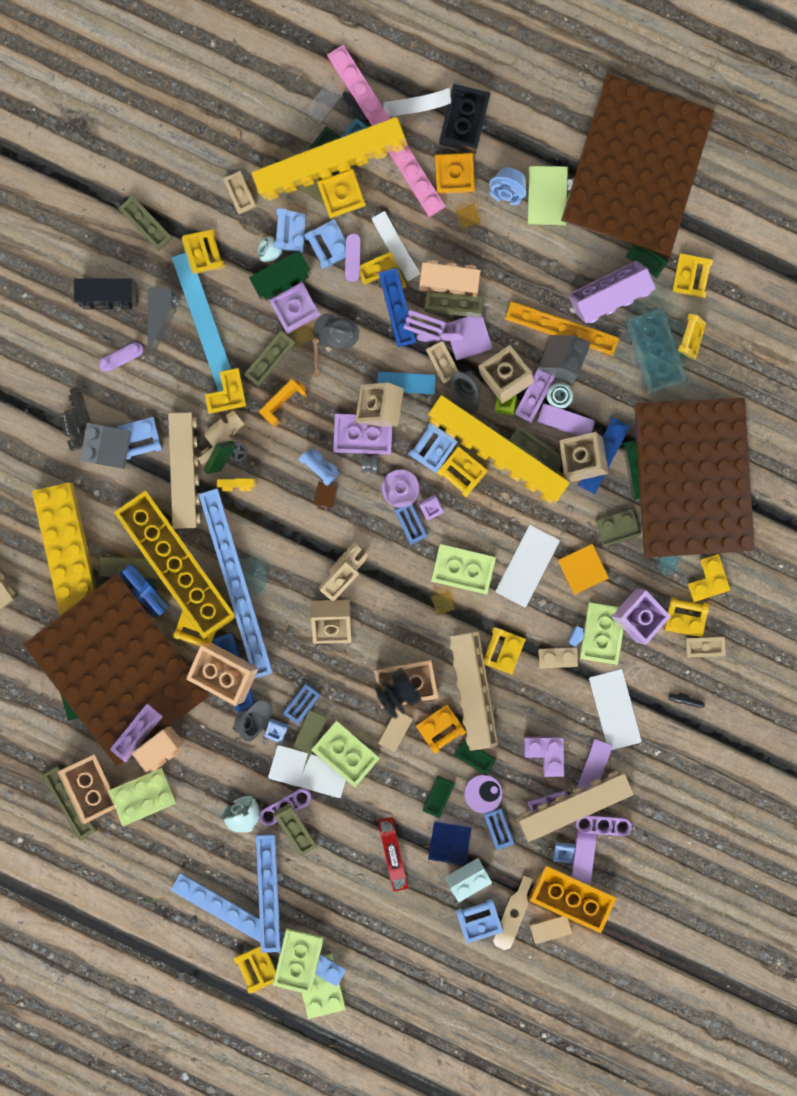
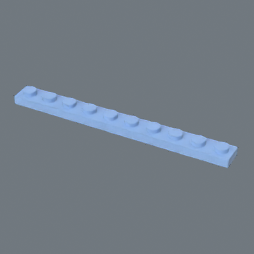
(235, 582)
(243, 920)

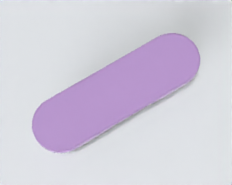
(352, 261)
(455, 336)
(121, 357)

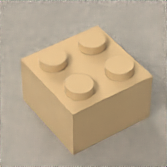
(506, 374)
(583, 456)

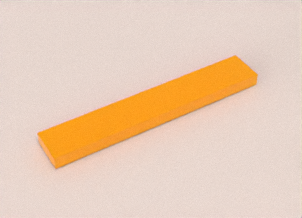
(555, 325)

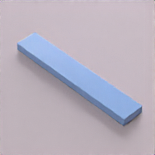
(268, 893)

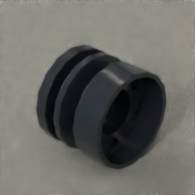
(397, 693)

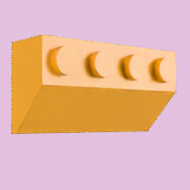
(572, 899)

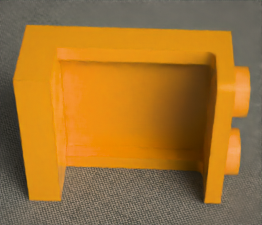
(289, 389)

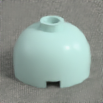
(242, 815)

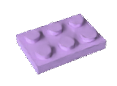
(360, 438)

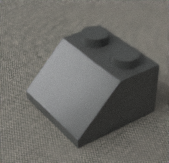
(564, 357)
(105, 445)

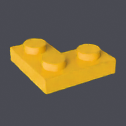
(370, 269)
(231, 396)
(242, 484)
(714, 581)

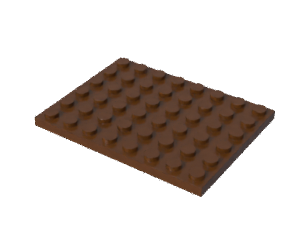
(637, 165)
(694, 477)
(112, 663)

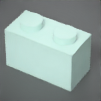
(468, 880)

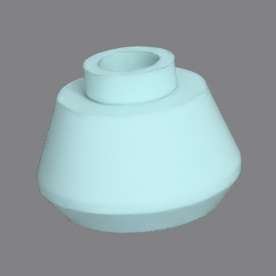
(266, 250)
(556, 390)

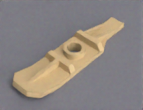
(509, 923)

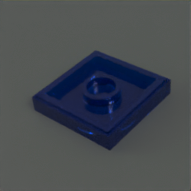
(449, 843)

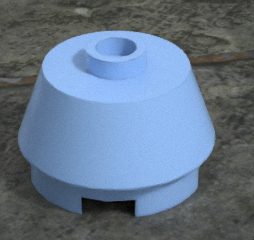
(508, 185)

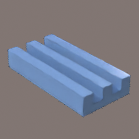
(418, 538)
(291, 716)
(493, 813)

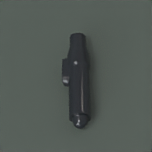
(354, 108)
(685, 699)

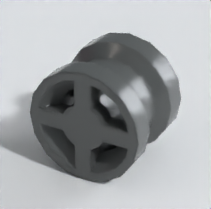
(241, 450)
(369, 463)

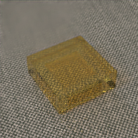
(468, 217)
(301, 335)
(442, 603)

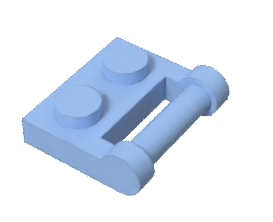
(294, 230)
(334, 241)
(142, 430)
(439, 450)
(321, 467)
(480, 927)

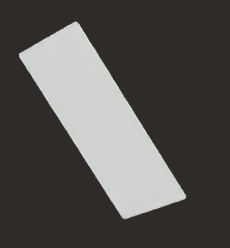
(527, 566)
(615, 709)
(317, 775)

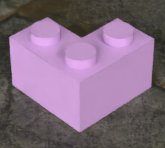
(551, 750)

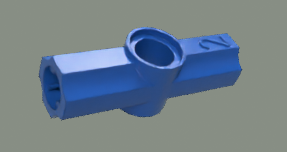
(144, 590)

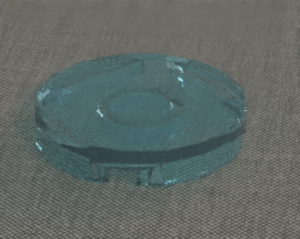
(255, 575)

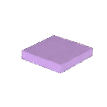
(294, 307)
(474, 339)

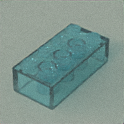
(655, 351)

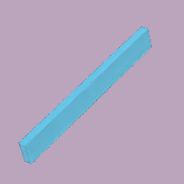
(202, 318)

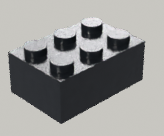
(464, 118)
(105, 293)

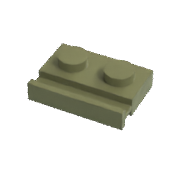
(617, 528)

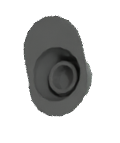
(336, 331)
(465, 391)
(253, 720)

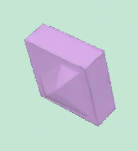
(431, 507)

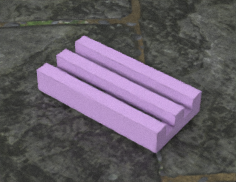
(409, 320)

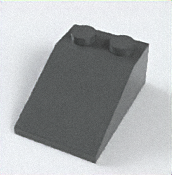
(160, 313)

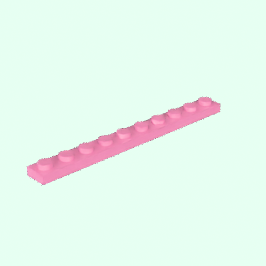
(376, 114)

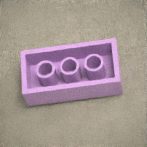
(612, 292)

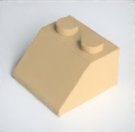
(379, 404)
(331, 621)

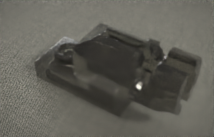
(75, 420)

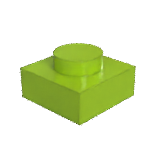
(507, 407)

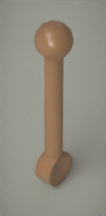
(315, 341)

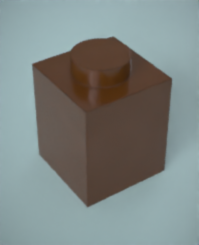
(325, 496)

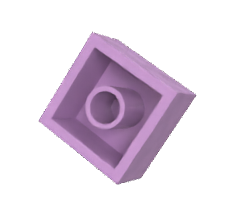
(641, 616)

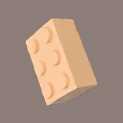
(449, 278)
(418, 672)
(222, 673)
(162, 746)
(87, 788)

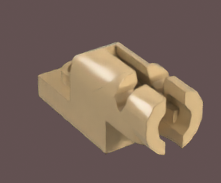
(219, 433)
(343, 571)

